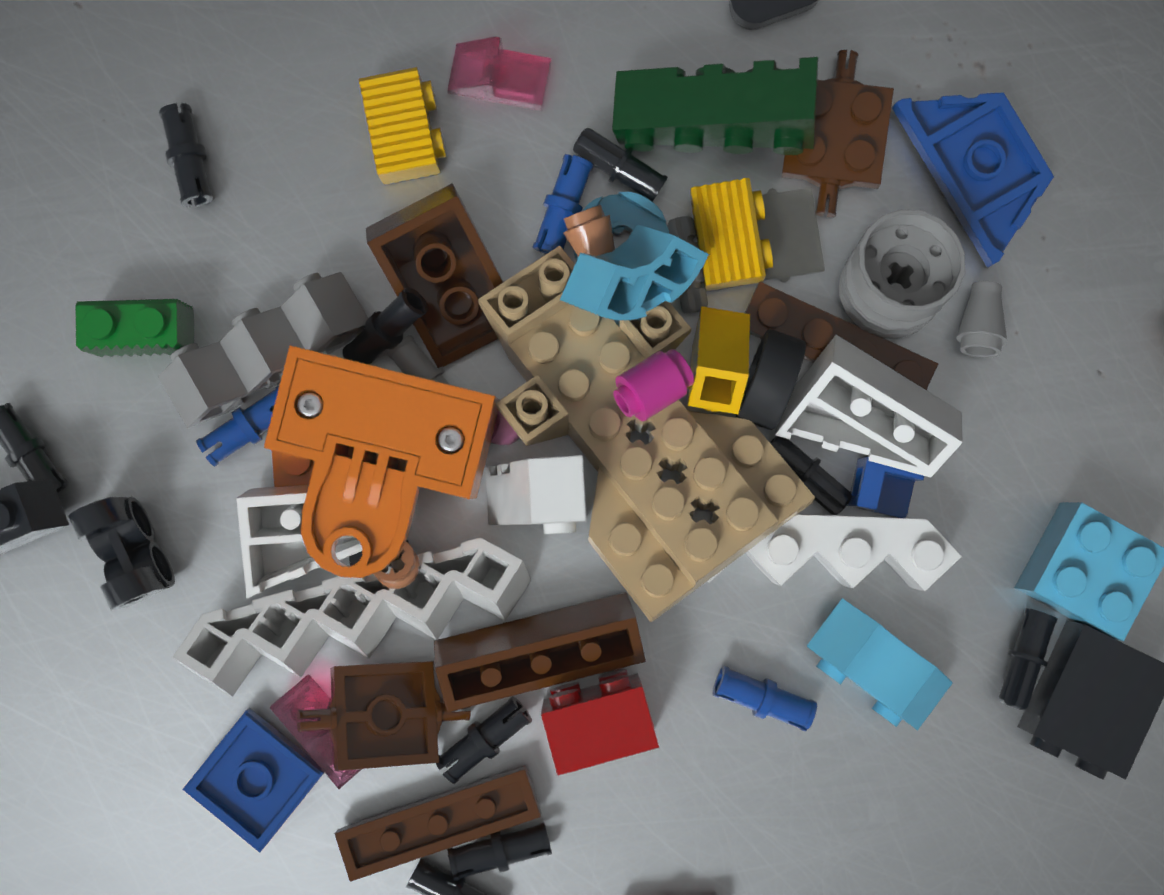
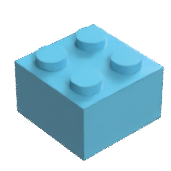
(1092, 569)

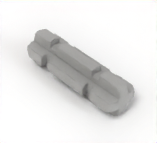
(694, 295)

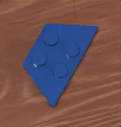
(979, 163)

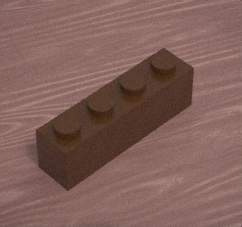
(537, 652)

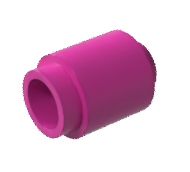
(653, 384)

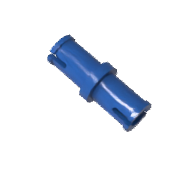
(563, 202)
(240, 430)
(764, 698)

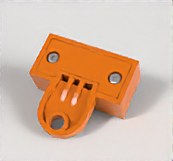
(373, 448)

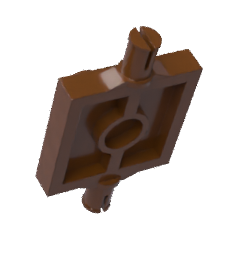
(848, 136)
(382, 715)

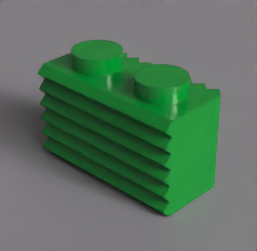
(133, 326)

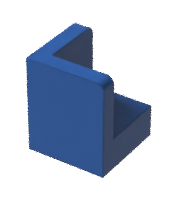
(882, 488)

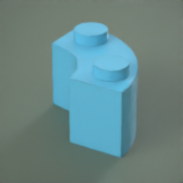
(634, 276)
(879, 664)

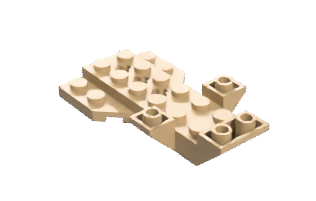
(637, 519)

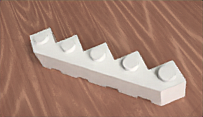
(853, 548)
(352, 610)

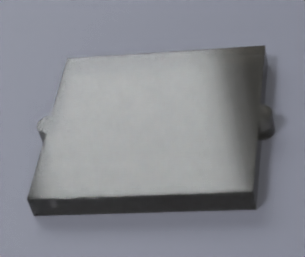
(792, 234)

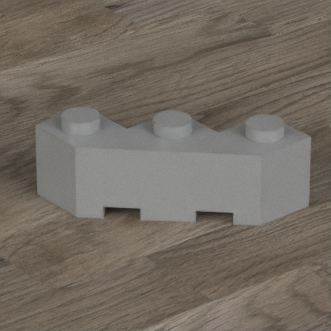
(253, 353)

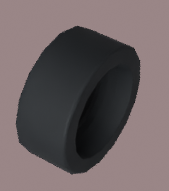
(772, 378)

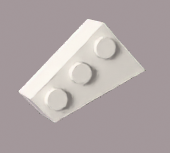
(871, 410)
(537, 493)
(273, 537)

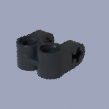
(124, 540)

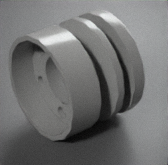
(917, 255)

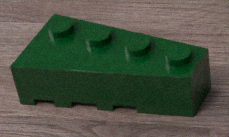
(718, 108)

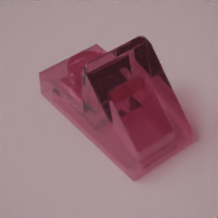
(498, 75)

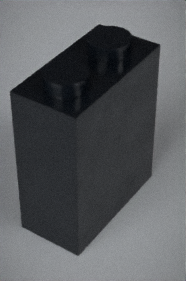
(1094, 701)

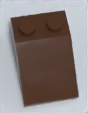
(444, 259)

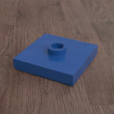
(254, 780)

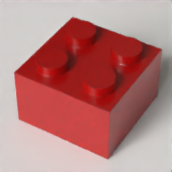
(597, 722)

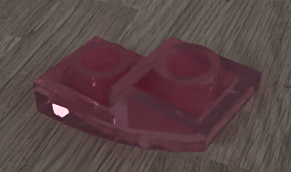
(317, 743)

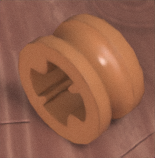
(406, 575)

